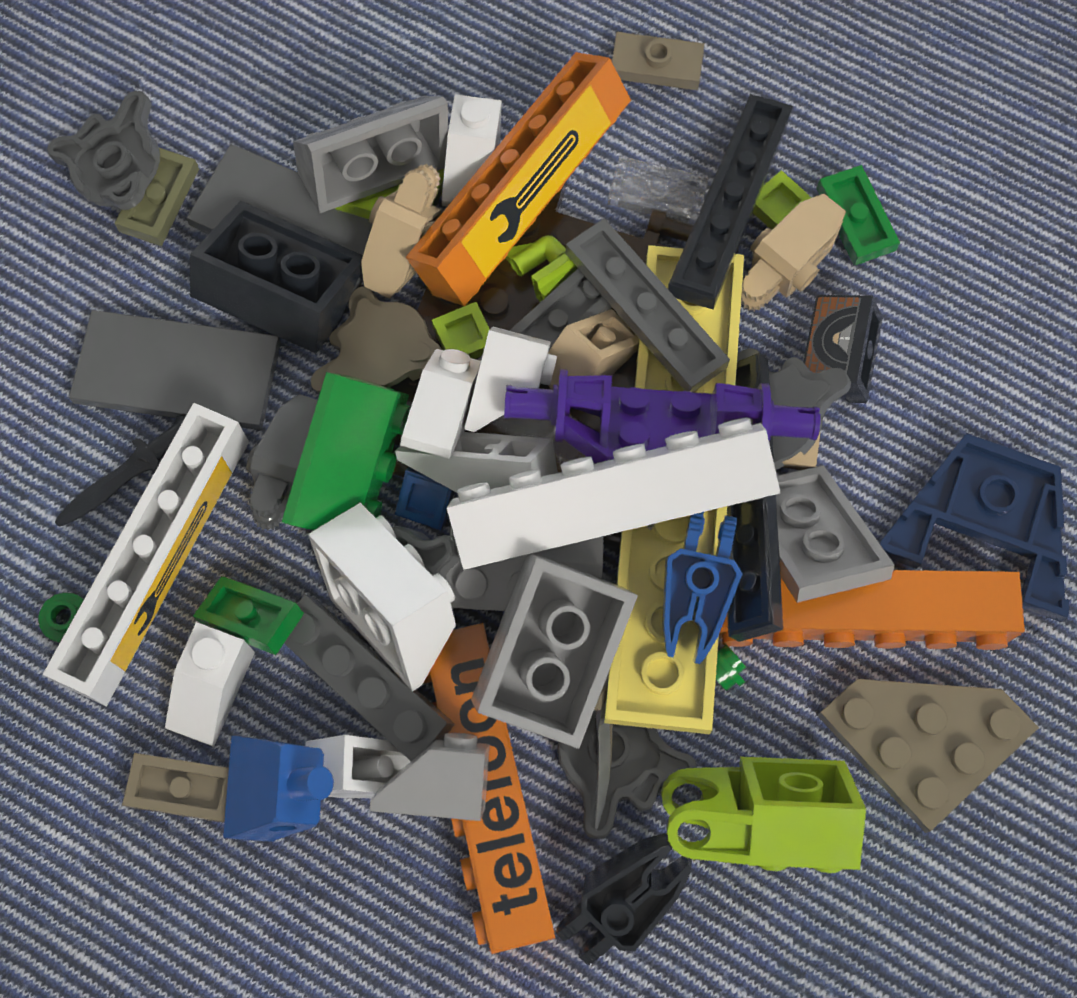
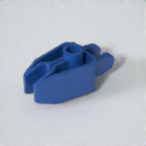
(699, 587)

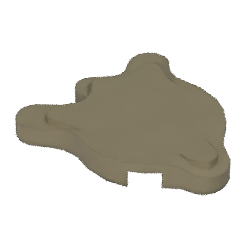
(379, 343)

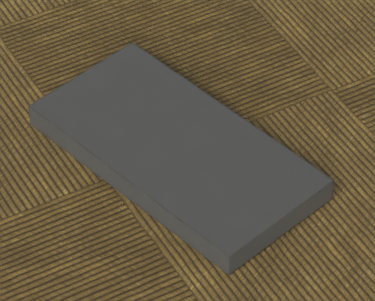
(276, 191)
(172, 364)

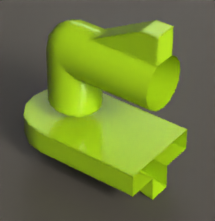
(528, 256)

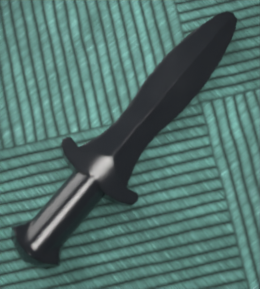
(143, 459)

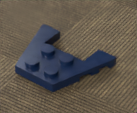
(998, 500)

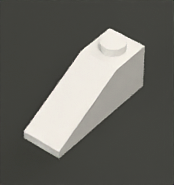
(483, 459)

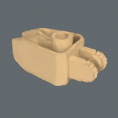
(396, 228)
(791, 251)

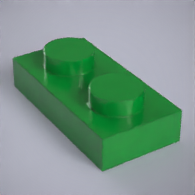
(865, 225)
(249, 614)

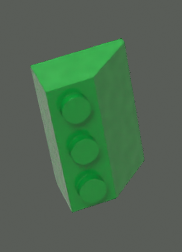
(346, 451)

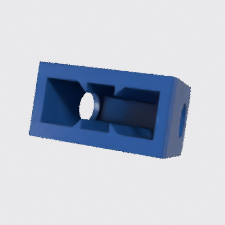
(273, 789)

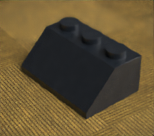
(275, 276)

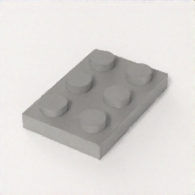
(824, 538)

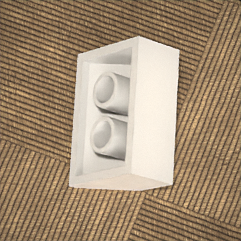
(385, 591)

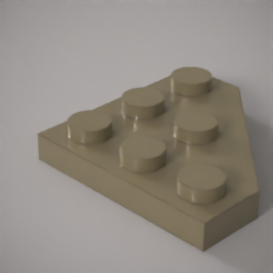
(927, 739)

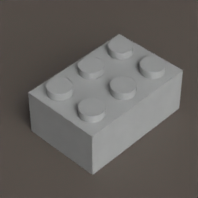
(553, 650)

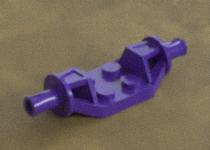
(651, 415)

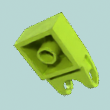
(771, 814)

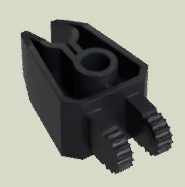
(626, 898)

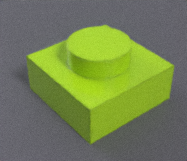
(778, 199)
(462, 330)

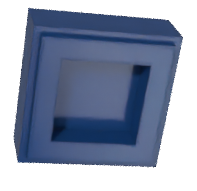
(423, 500)

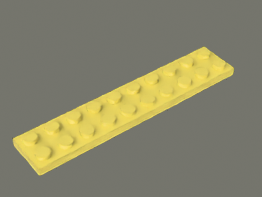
(643, 681)

